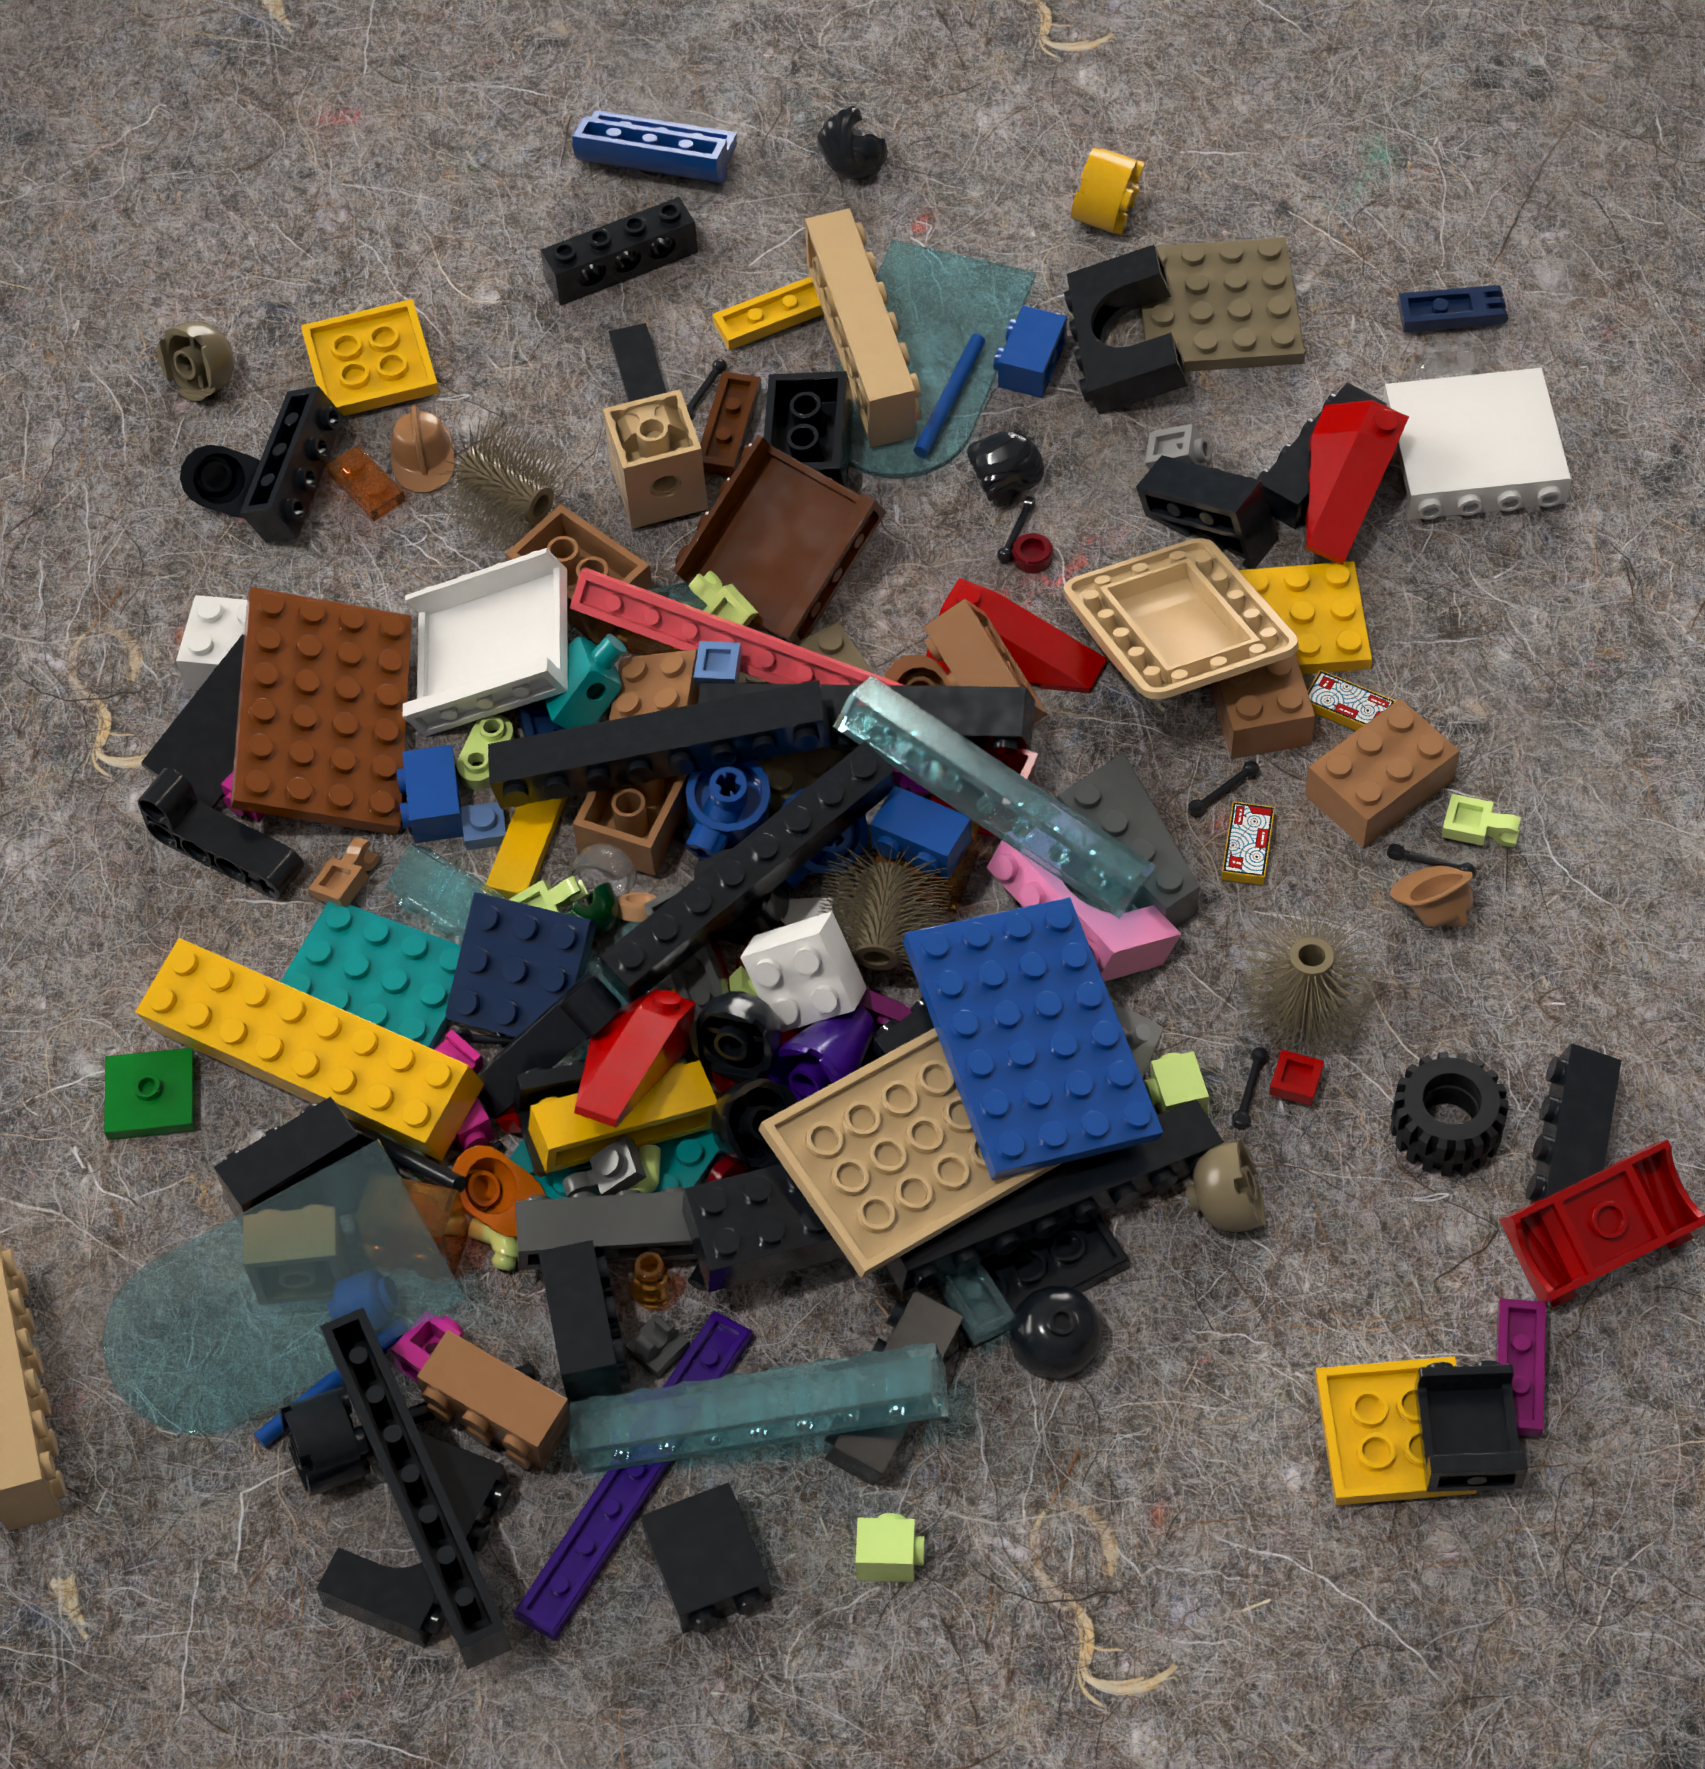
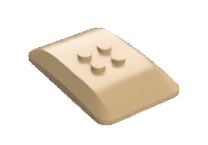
(1179, 619)

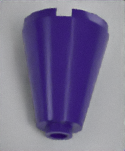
(823, 1053)

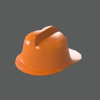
(493, 1187)

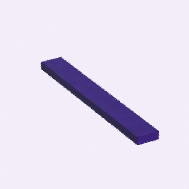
(620, 1496)

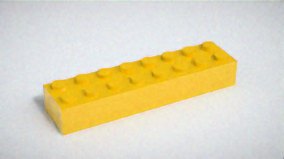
(310, 1048)

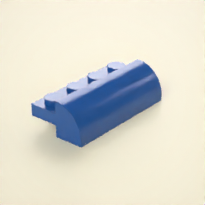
(654, 146)

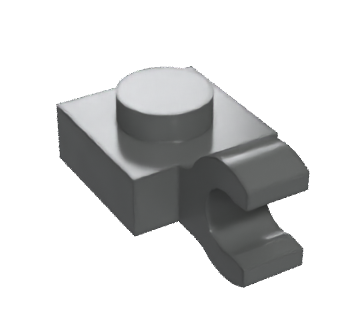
(612, 1170)

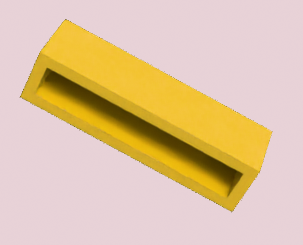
(673, 1108)

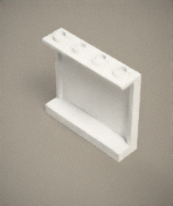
(1479, 444)
(490, 642)

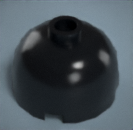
(737, 1035)
(739, 1117)
(1055, 1332)

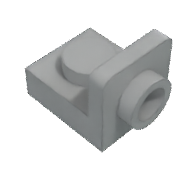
(1178, 443)

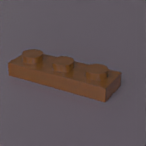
(729, 422)

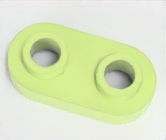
(477, 750)

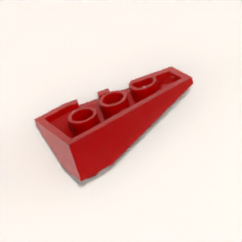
(1346, 467)
(1038, 648)
(633, 1054)

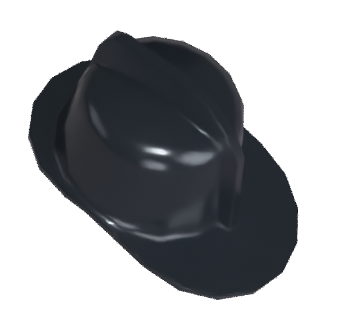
(218, 478)

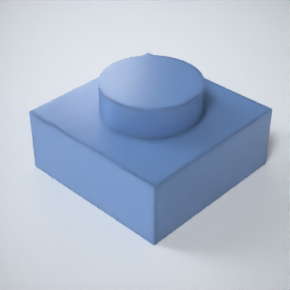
(718, 662)
(483, 825)

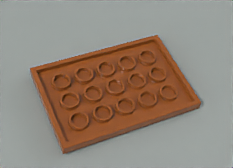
(321, 711)

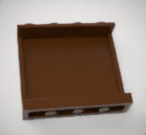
(781, 539)

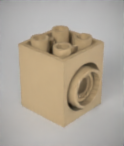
(655, 458)

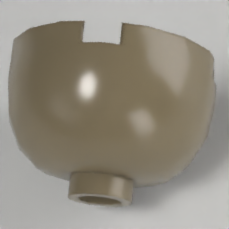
(196, 359)
(1227, 1189)

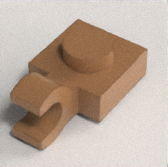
(344, 878)

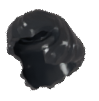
(850, 150)
(1006, 465)

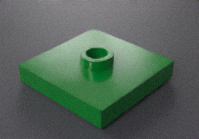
(149, 1093)

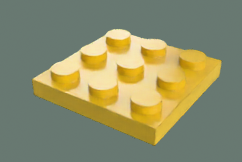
(371, 358)
(1322, 610)
(1374, 1431)

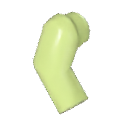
(650, 1158)
(504, 1246)

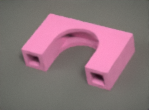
(1119, 946)

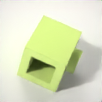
(1176, 1081)
(888, 1548)

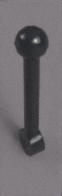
(718, 367)
(1005, 554)
(1197, 807)
(1398, 852)
(471, 1038)
(1241, 1118)

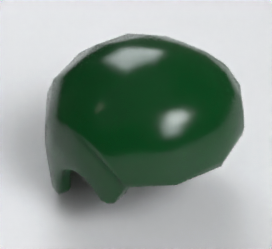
(601, 908)

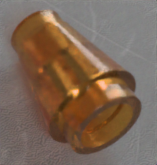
(652, 1281)

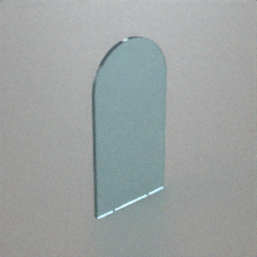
(937, 308)
(243, 1305)

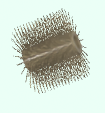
(504, 485)
(882, 910)
(1309, 983)

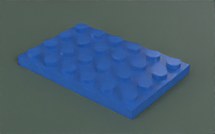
(1031, 1038)

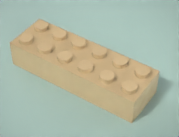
(862, 327)
(27, 1471)

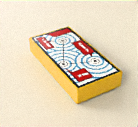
(1345, 701)
(1248, 843)

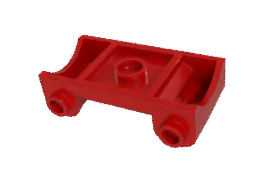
(1602, 1223)

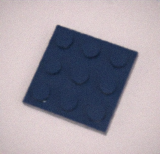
(515, 963)

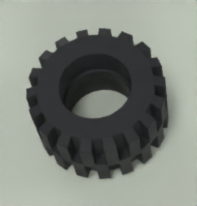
(1454, 1083)

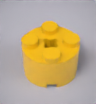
(1107, 190)

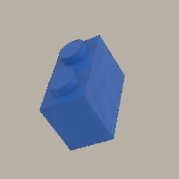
(1031, 351)
(432, 794)
(924, 827)

